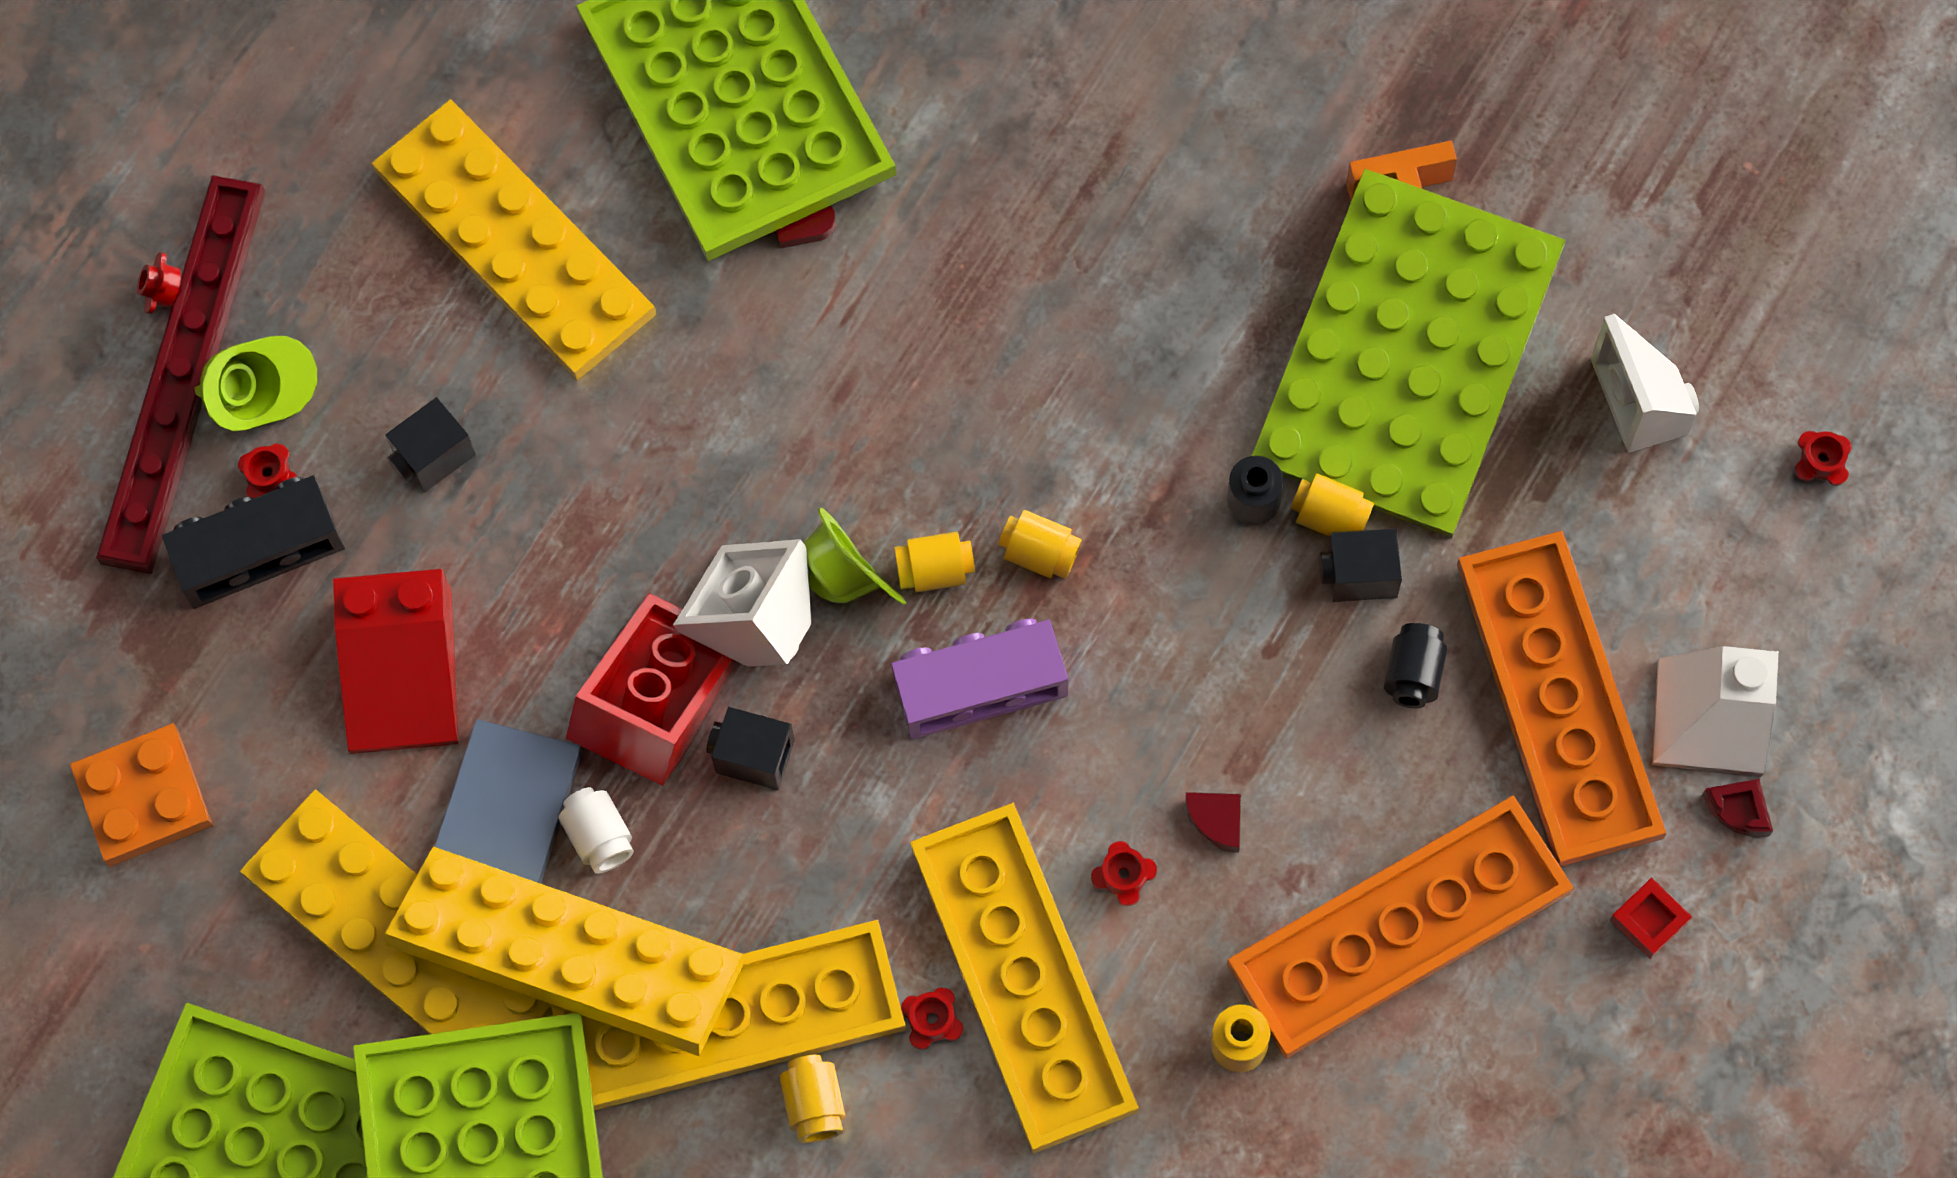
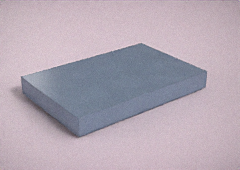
(509, 799)

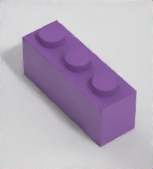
(979, 677)

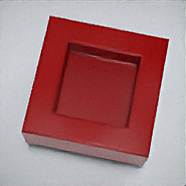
(1650, 918)

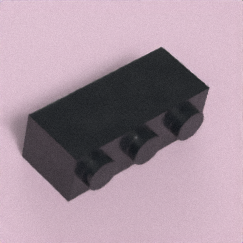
(252, 541)

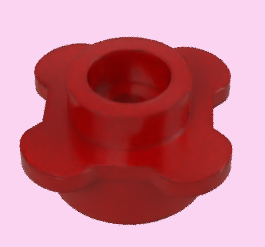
(158, 284)
(1830, 444)
(263, 458)
(1121, 857)
(938, 1003)

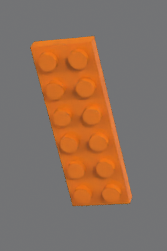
(1560, 699)
(1399, 926)

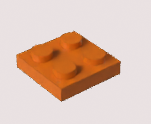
(141, 795)

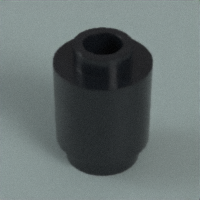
(1255, 490)
(1416, 665)

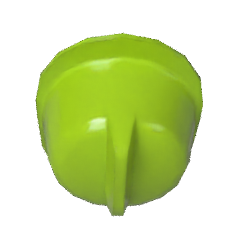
(257, 382)
(837, 567)

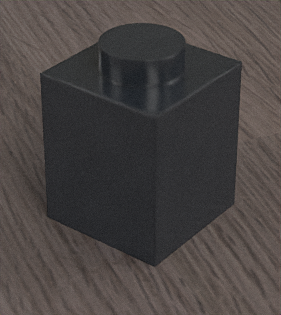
(429, 445)
(1362, 565)
(751, 747)

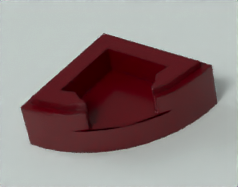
(1740, 807)
(1216, 817)

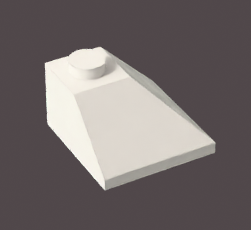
(1641, 387)
(751, 603)
(1715, 710)

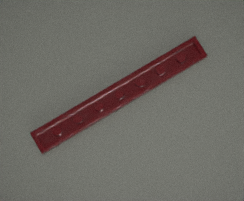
(170, 402)

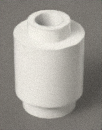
(596, 829)

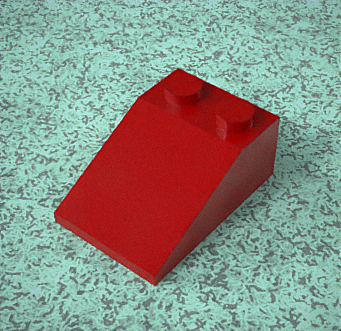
(396, 660)
(648, 694)

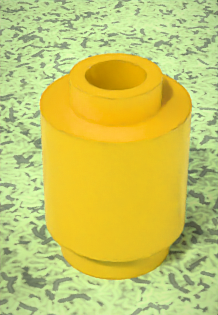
(1330, 506)
(1039, 545)
(934, 562)
(1235, 1054)
(812, 1099)

